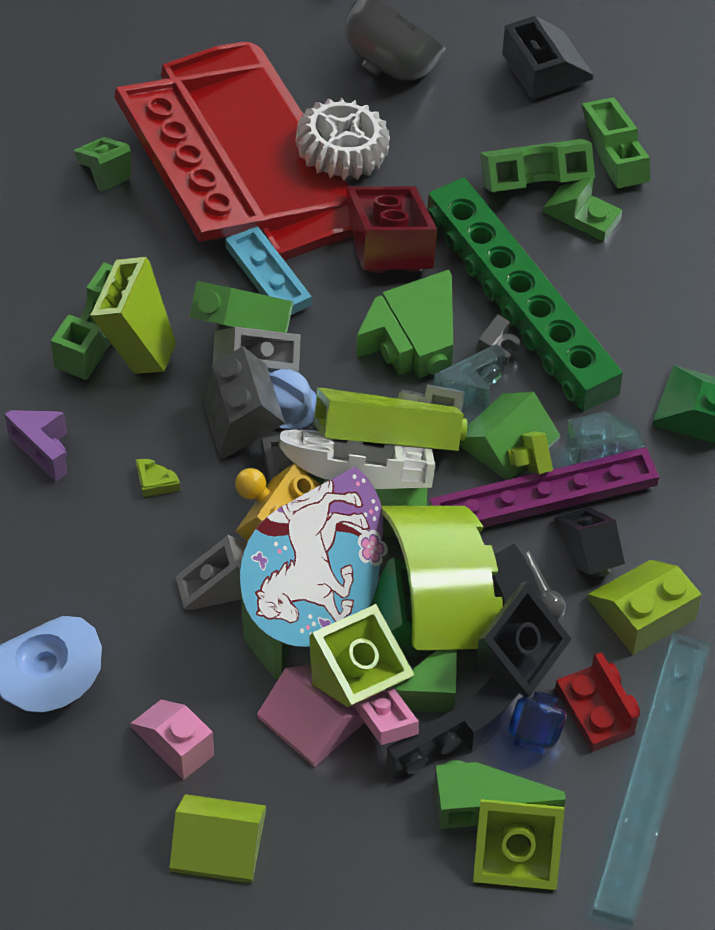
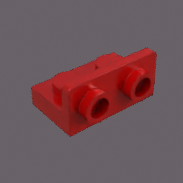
(599, 703)

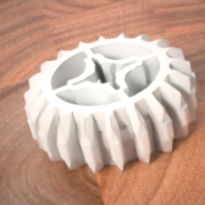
(342, 139)

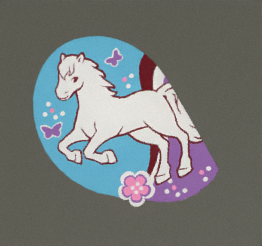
(314, 559)

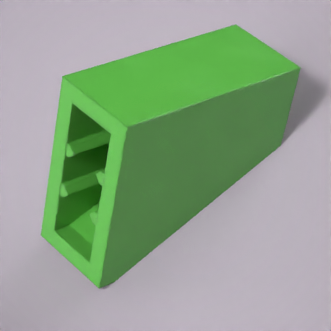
(240, 308)
(426, 319)

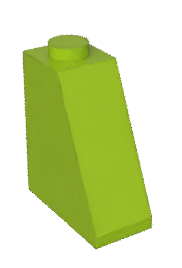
(135, 316)

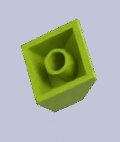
(647, 603)

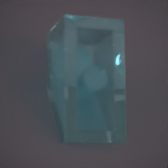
(601, 436)

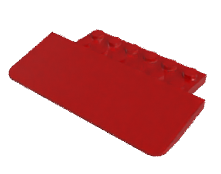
(229, 153)

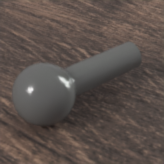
(552, 599)

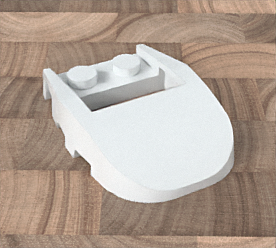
(384, 466)

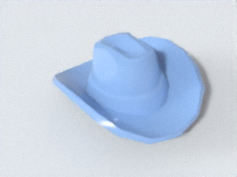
(50, 664)

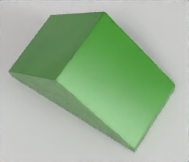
(432, 684)

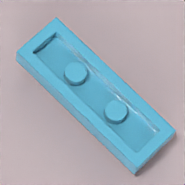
(267, 268)

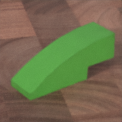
(617, 142)

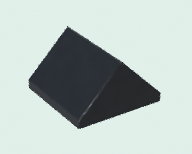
(521, 642)

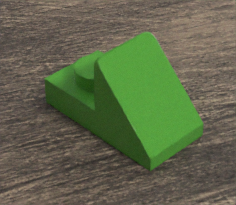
(107, 160)
(578, 208)
(384, 333)

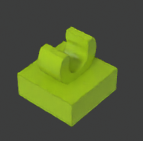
(533, 453)

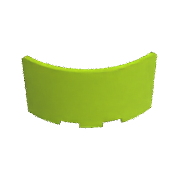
(446, 574)

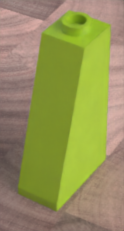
(387, 420)

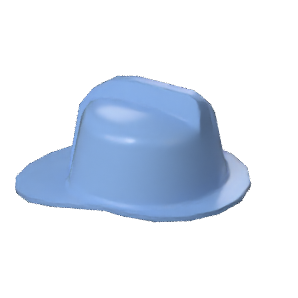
(294, 398)

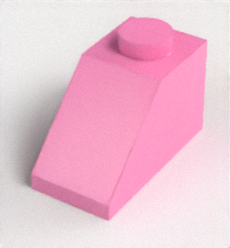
(176, 736)

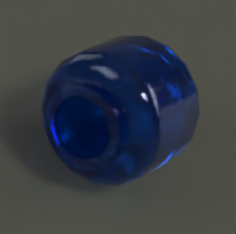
(537, 722)

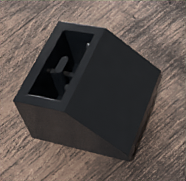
(543, 57)

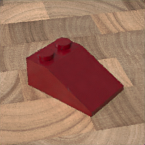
(391, 228)

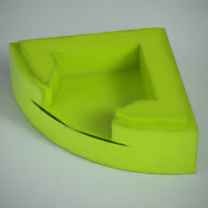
(156, 478)

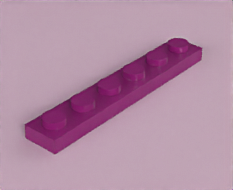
(557, 488)

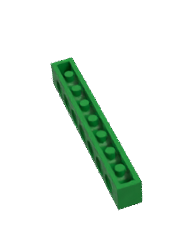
(524, 295)

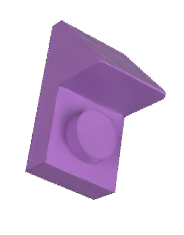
(39, 438)

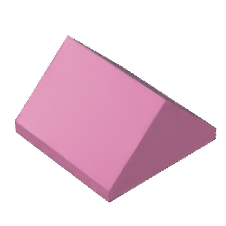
(307, 716)

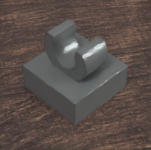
(497, 334)

